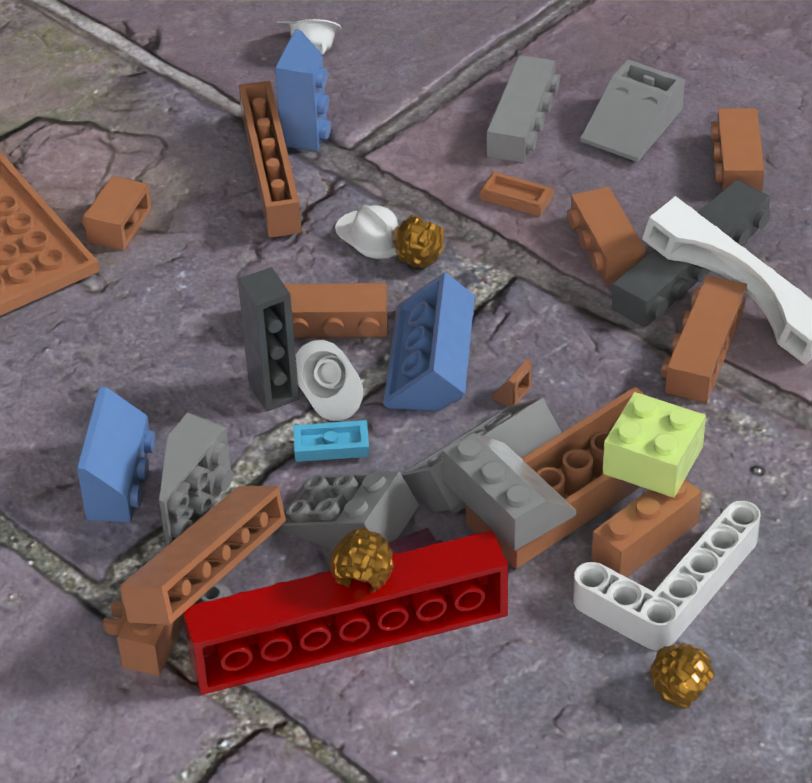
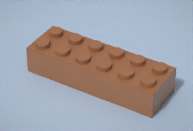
(575, 470)

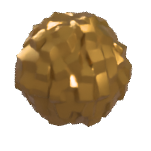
(418, 242)
(362, 557)
(681, 673)

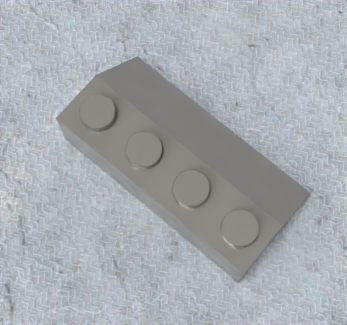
(519, 426)

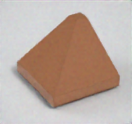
(515, 386)

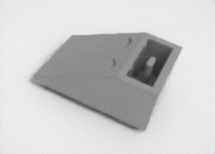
(634, 110)
(193, 473)
(346, 502)

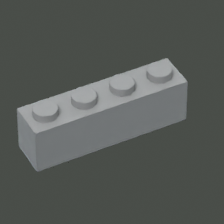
(522, 109)

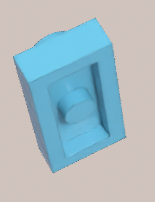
(331, 441)

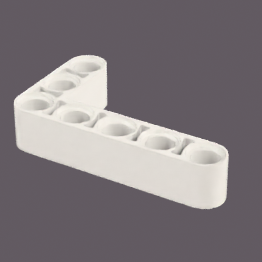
(663, 615)

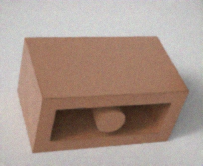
(117, 213)

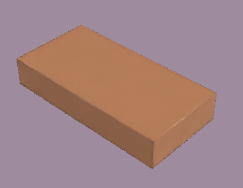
(516, 194)

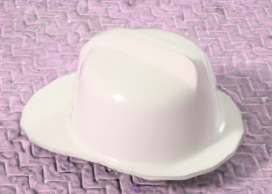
(318, 31)
(369, 231)
(328, 380)

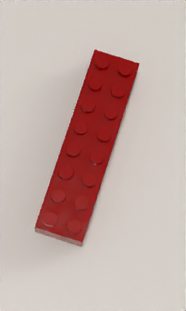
(322, 621)

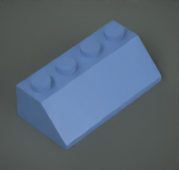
(430, 347)

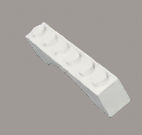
(688, 237)

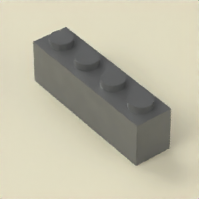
(268, 338)

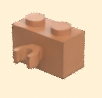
(142, 645)

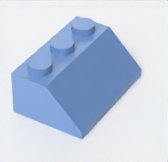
(302, 94)
(114, 459)

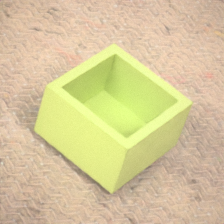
(654, 444)

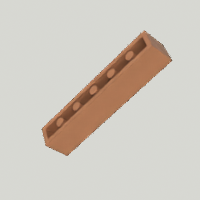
(270, 159)
(202, 555)

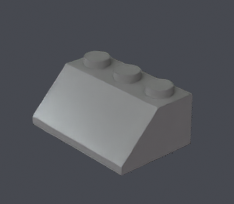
(503, 490)

